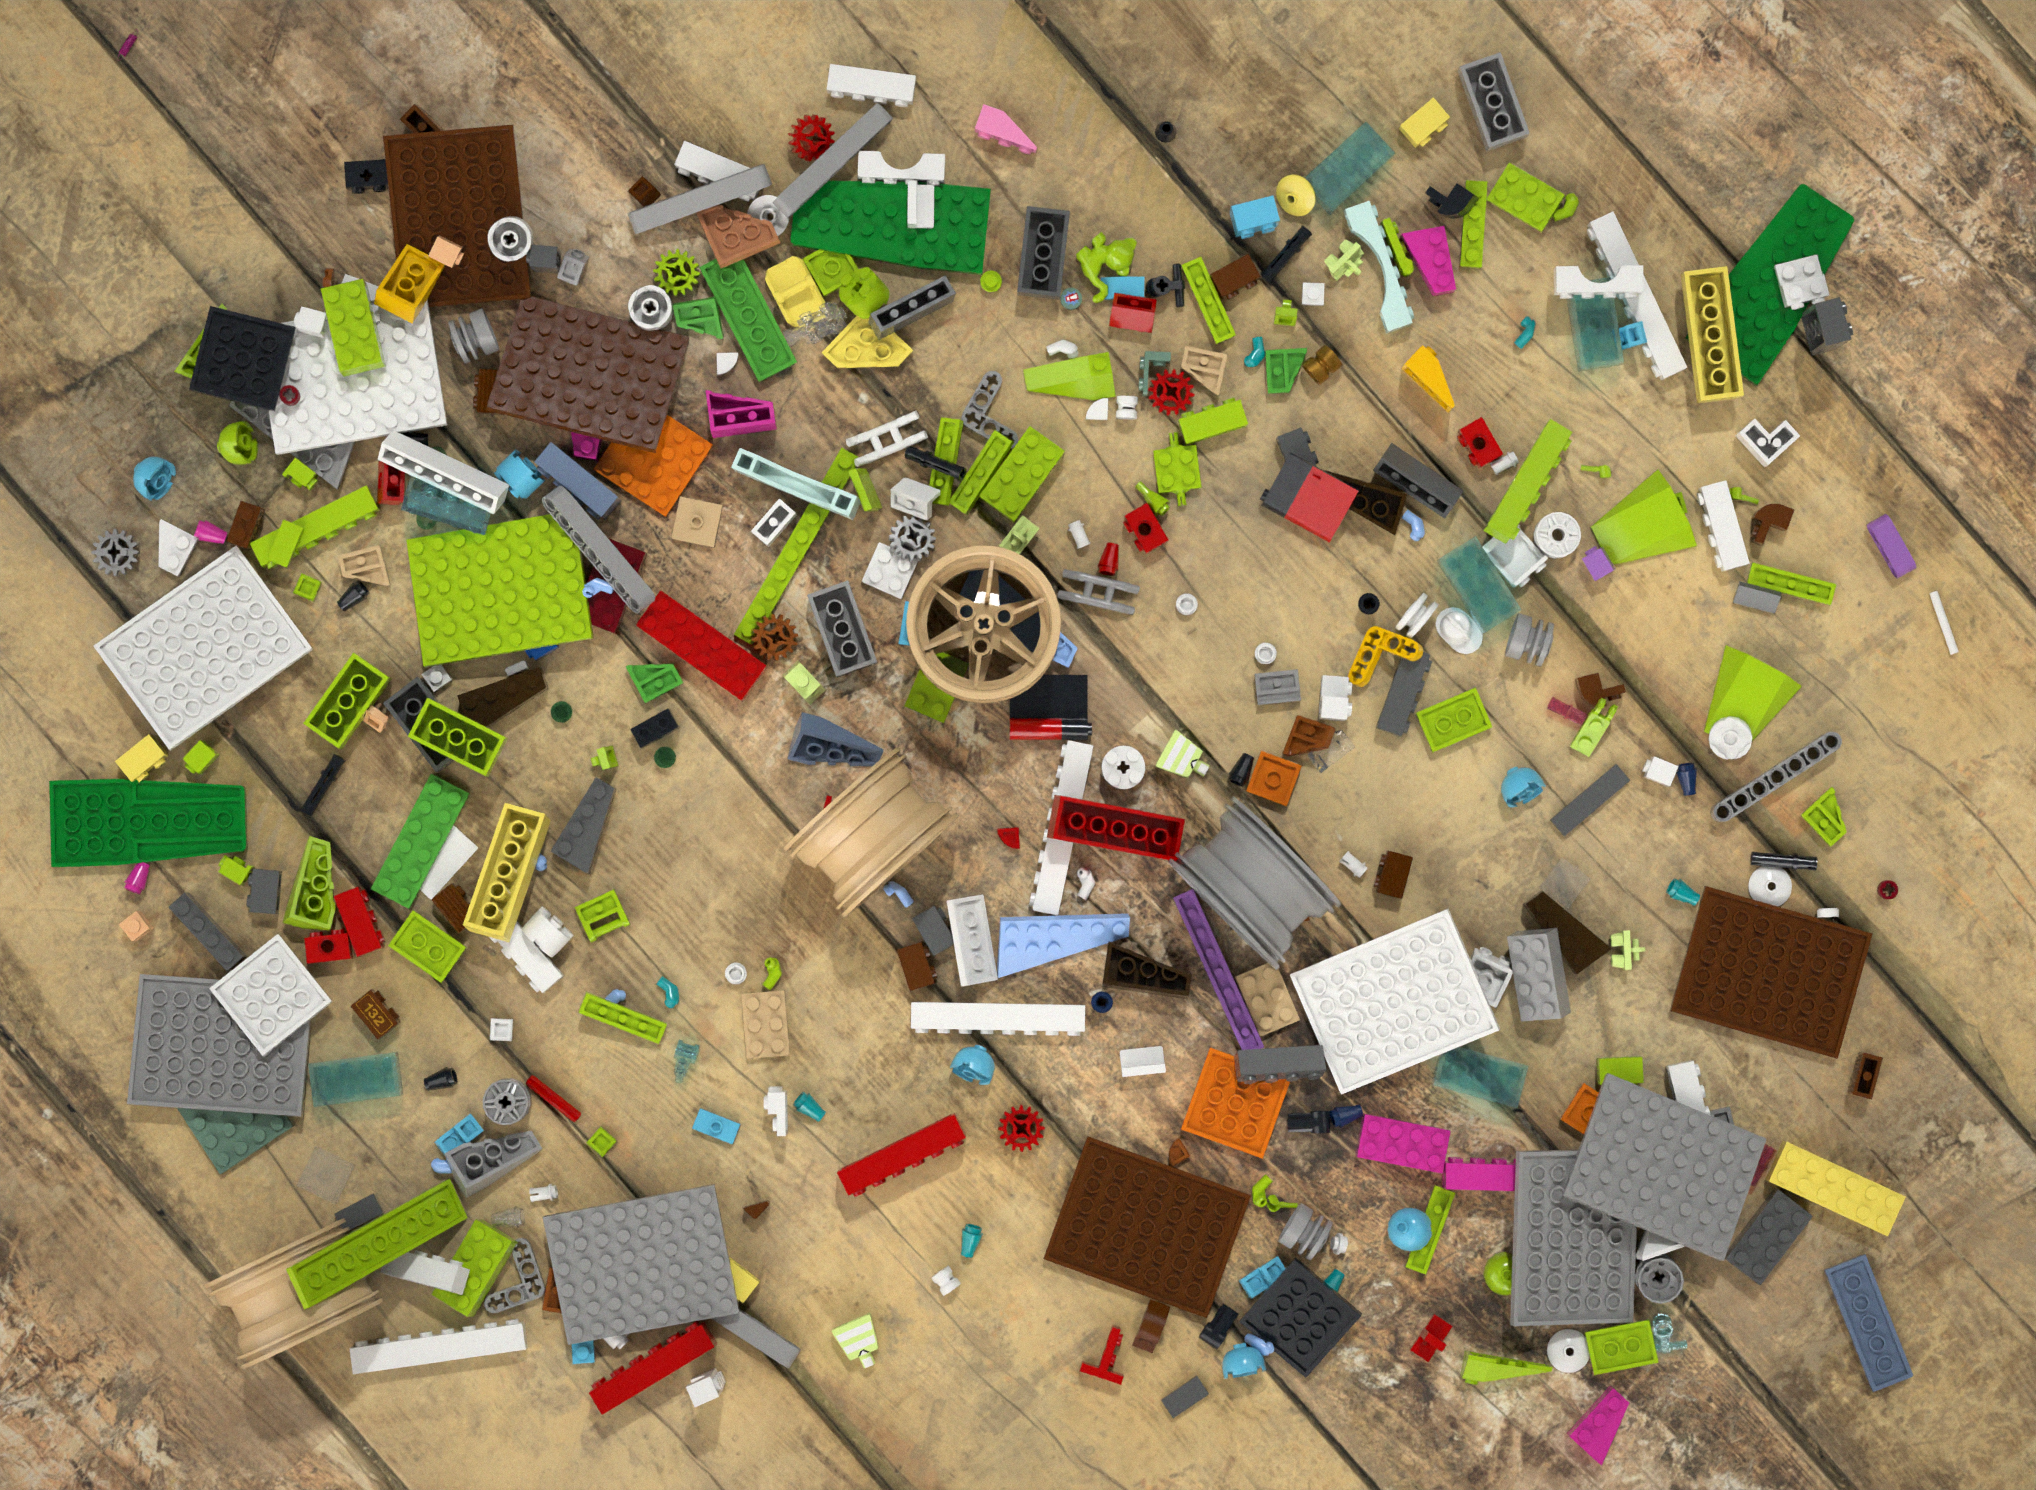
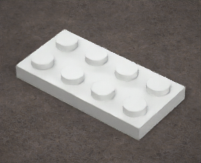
(972, 940)

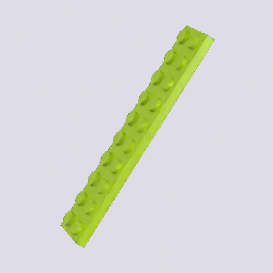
(376, 1243)

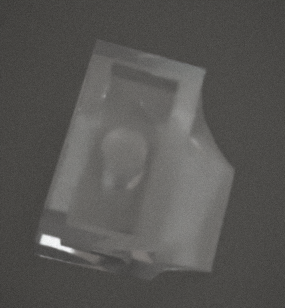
(1339, 746)

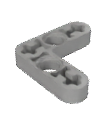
(973, 407)
(524, 1287)

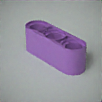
(1891, 546)

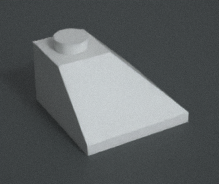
(1654, 1245)

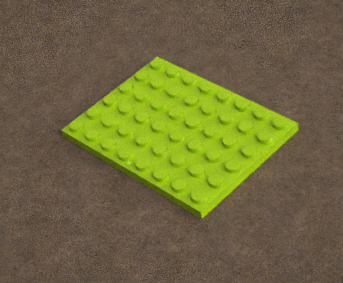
(498, 590)

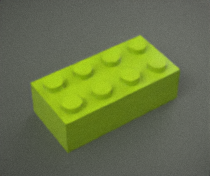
(353, 327)
(1022, 474)
(347, 701)
(457, 737)
(484, 1254)

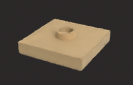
(697, 522)

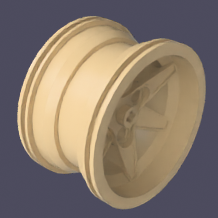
(985, 607)
(870, 831)
(269, 1305)

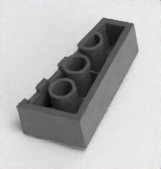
(584, 830)

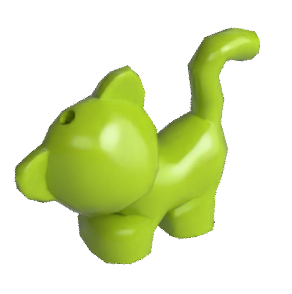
(1116, 255)

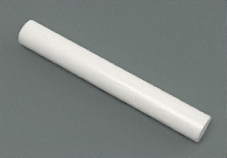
(1943, 622)

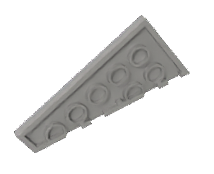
(326, 461)

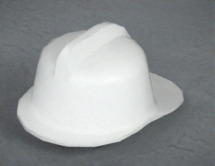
(1459, 630)

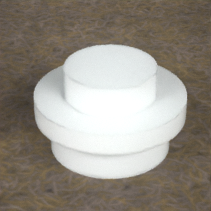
(1186, 604)
(1265, 653)
(735, 973)
(1339, 1243)

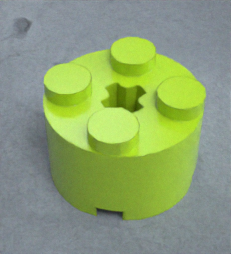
(863, 292)

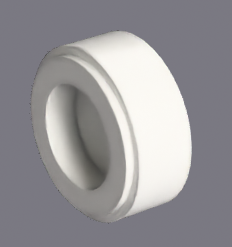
(1828, 912)

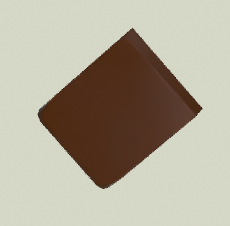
(644, 192)
(756, 1209)

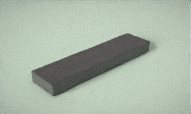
(1590, 800)

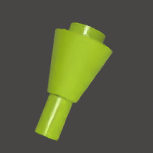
(1156, 502)

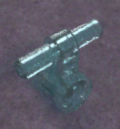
(685, 1055)
(1665, 1334)

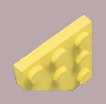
(860, 348)

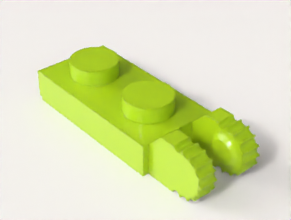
(1398, 248)
(1593, 728)

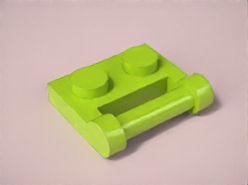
(598, 909)

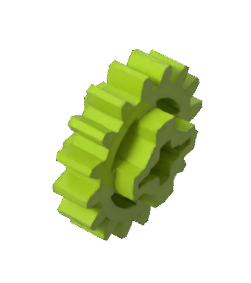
(672, 281)

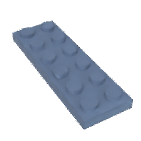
(1868, 1322)

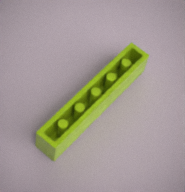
(1527, 482)
(323, 523)

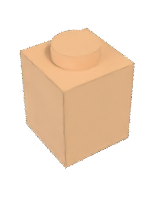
(446, 252)
(136, 926)

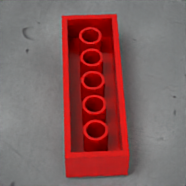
(701, 645)
(1115, 828)
(901, 1154)
(653, 1367)

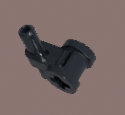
(1166, 285)

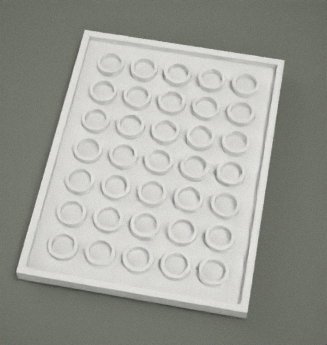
(366, 404)
(203, 648)
(1395, 1001)

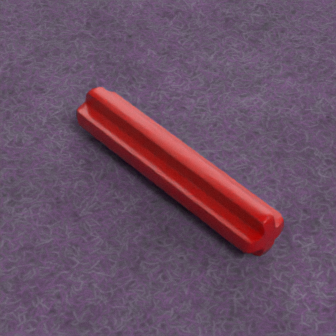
(553, 1098)

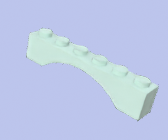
(1364, 225)
(796, 484)

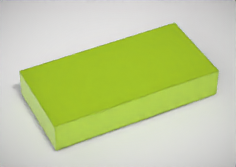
(285, 543)

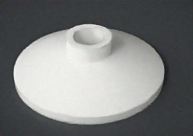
(763, 206)
(1759, 883)
(1557, 1350)

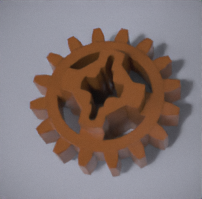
(771, 645)

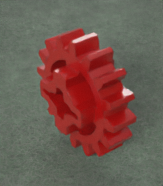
(813, 128)
(1182, 383)
(1028, 1121)

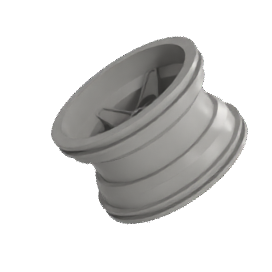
(1255, 882)

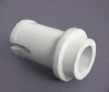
(1504, 463)
(1079, 534)
(1353, 864)
(548, 1192)

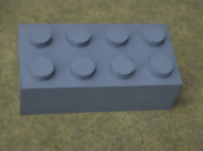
(578, 481)

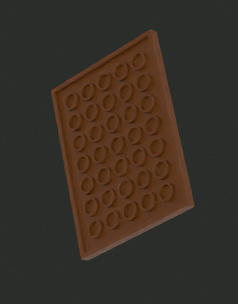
(457, 189)
(588, 374)
(1771, 972)
(1147, 1227)

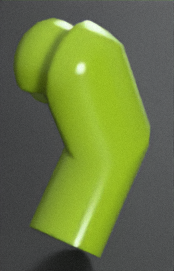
(1569, 208)

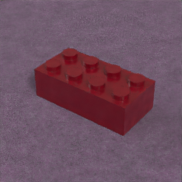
(606, 608)

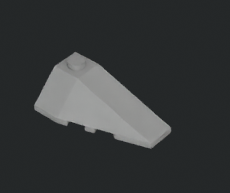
(484, 1162)

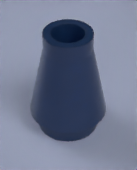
(1687, 777)
(1102, 1009)
(1344, 1115)

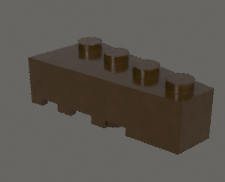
(1376, 503)
(501, 698)
(1577, 943)
(1143, 974)

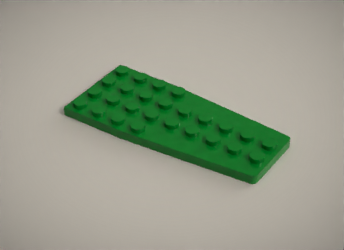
(873, 225)
(1800, 229)
(143, 821)

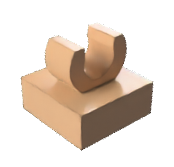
(376, 718)

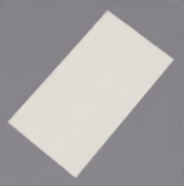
(451, 858)

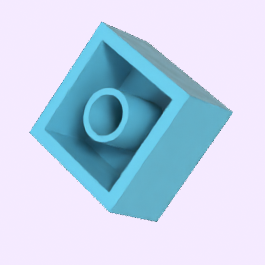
(1254, 217)

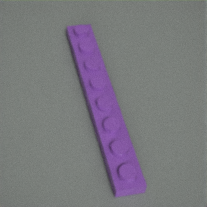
(1218, 971)

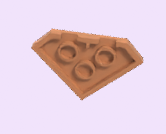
(735, 234)

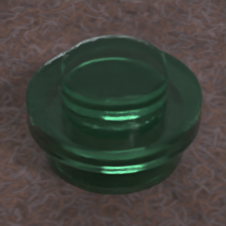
(561, 712)
(665, 757)

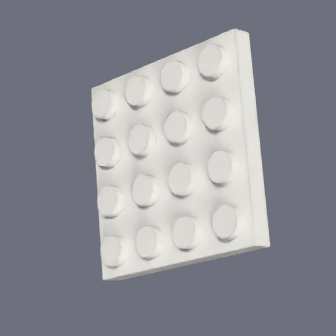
(270, 995)

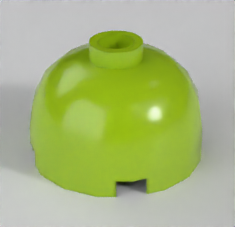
(236, 443)
(1498, 1273)

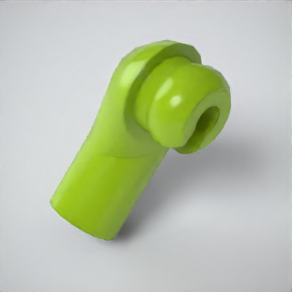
(774, 972)
(1258, 1191)

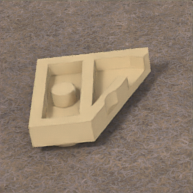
(1205, 367)
(365, 566)

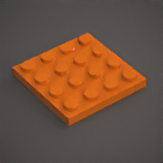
(659, 476)
(1231, 1110)

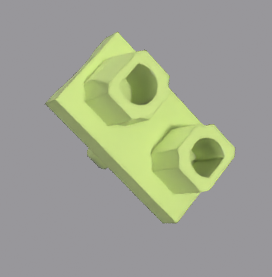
(1347, 263)
(1019, 535)
(1624, 960)

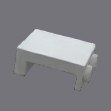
(1515, 558)

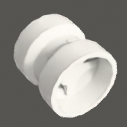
(1129, 403)
(945, 1280)

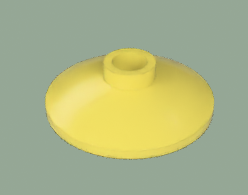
(1302, 192)

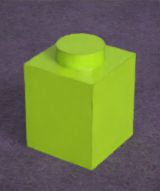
(200, 757)

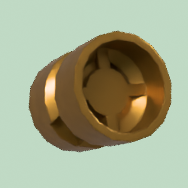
(1323, 364)

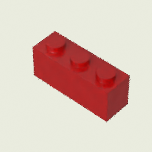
(359, 921)

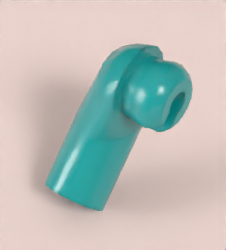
(1527, 334)
(1257, 354)
(671, 990)

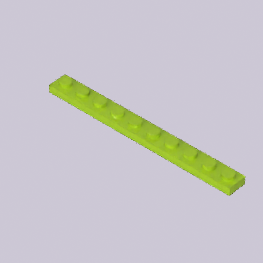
(794, 550)

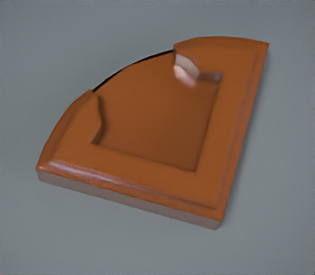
(328, 280)
(1177, 1152)

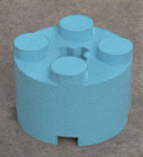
(519, 474)

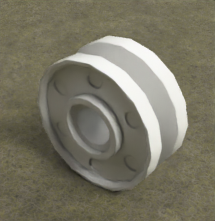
(1570, 535)
(1416, 616)

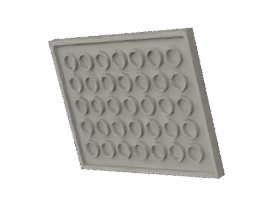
(200, 1059)
(1664, 1167)
(1566, 1256)
(641, 1264)

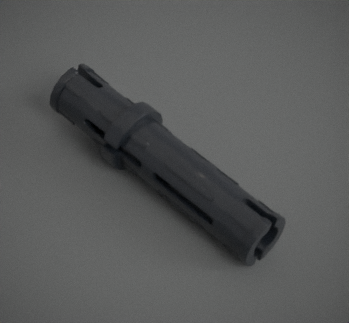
(1290, 249)
(927, 459)
(309, 806)
(1786, 861)

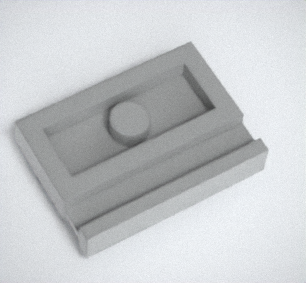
(1277, 687)

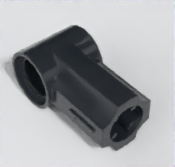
(1309, 1122)
(1215, 1331)

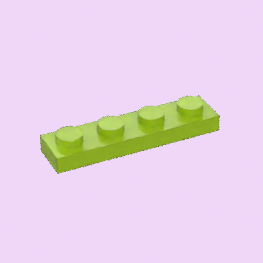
(1473, 227)
(1208, 300)
(947, 449)
(981, 472)
(1791, 583)
(622, 1017)
(1437, 1211)

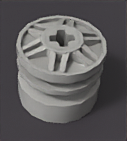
(473, 336)
(1529, 639)
(518, 1095)
(1305, 1231)
(1670, 1280)

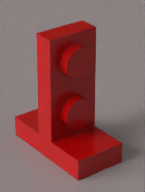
(1431, 1338)
(1107, 1359)

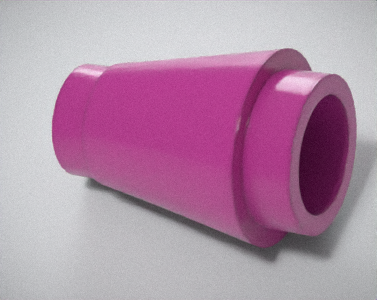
(209, 532)
(137, 878)

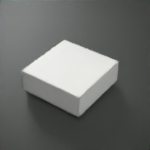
(501, 1029)

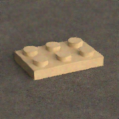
(1267, 999)
(765, 1024)

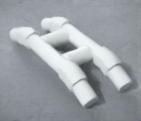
(899, 444)

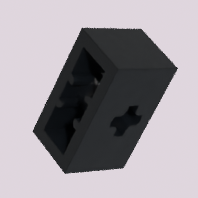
(358, 169)
(655, 728)

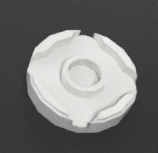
(1730, 738)

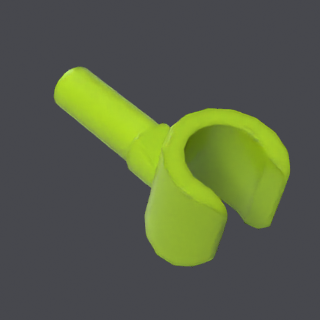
(1604, 470)
(1736, 494)
(1274, 1204)

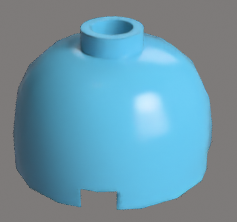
(153, 477)
(1521, 785)
(974, 1063)
(1409, 1229)
(1242, 1361)

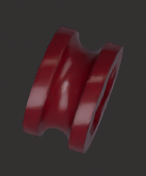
(285, 389)
(1883, 885)

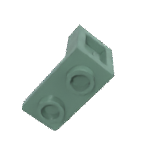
(1158, 359)

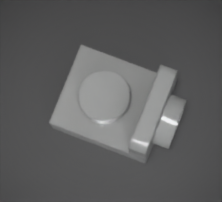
(572, 266)

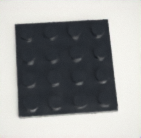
(242, 358)
(1300, 1317)

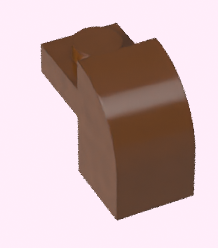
(1771, 515)
(1591, 690)
(1151, 1326)

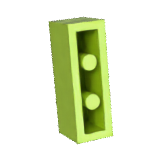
(1212, 421)

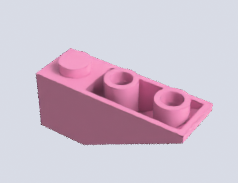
(998, 125)

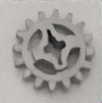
(920, 534)
(115, 543)

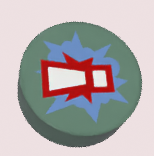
(1071, 298)

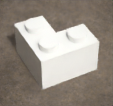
(1766, 445)
(1333, 698)

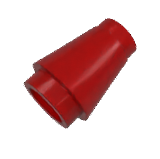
(1109, 560)

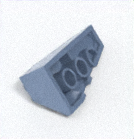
(824, 741)

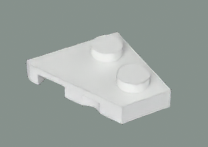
(174, 547)

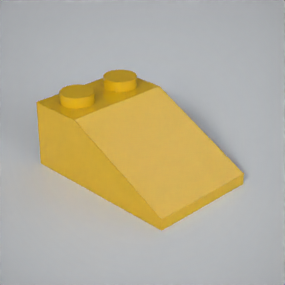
(408, 283)
(1428, 374)

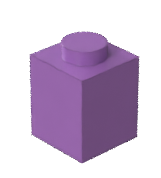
(1598, 562)

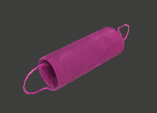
(127, 44)

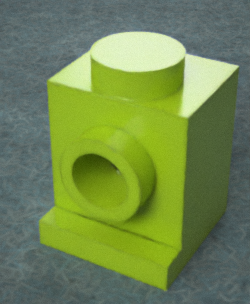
(301, 474)
(234, 869)

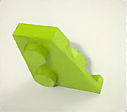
(1826, 817)

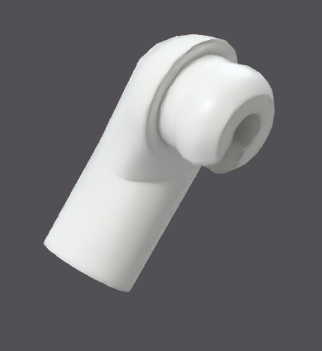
(1063, 346)
(1087, 881)

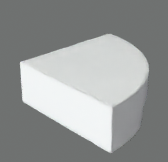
(726, 362)
(1098, 410)

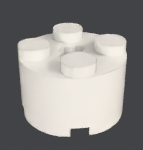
(498, 242)
(645, 297)
(1133, 774)
(547, 932)

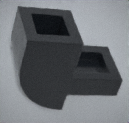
(1456, 204)

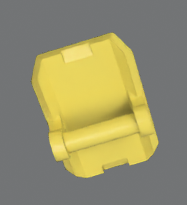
(793, 289)

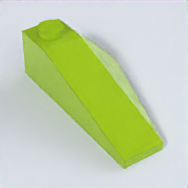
(1080, 377)
(312, 893)
(1489, 1367)

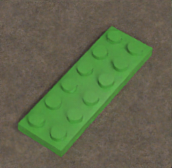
(749, 318)
(420, 841)

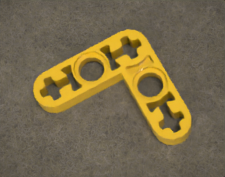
(1381, 644)

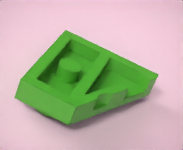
(699, 315)
(1282, 368)
(654, 679)

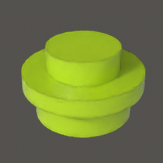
(991, 281)

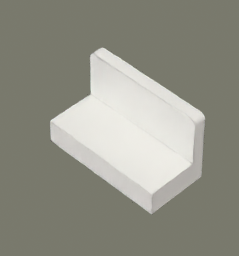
(920, 205)
(914, 498)
(1142, 1061)

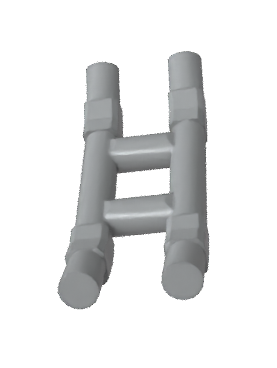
(1110, 585)

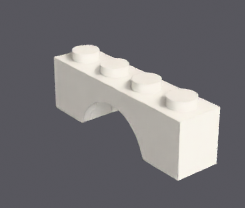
(873, 167)
(1570, 282)
(706, 1387)

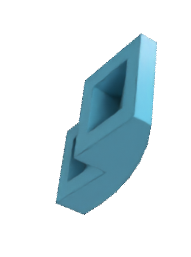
(1124, 285)
(1632, 335)
(461, 1133)
(1262, 1277)

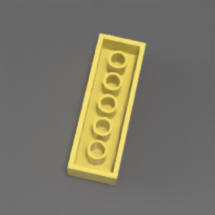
(1712, 334)
(506, 872)
(1835, 1188)

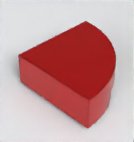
(1010, 837)

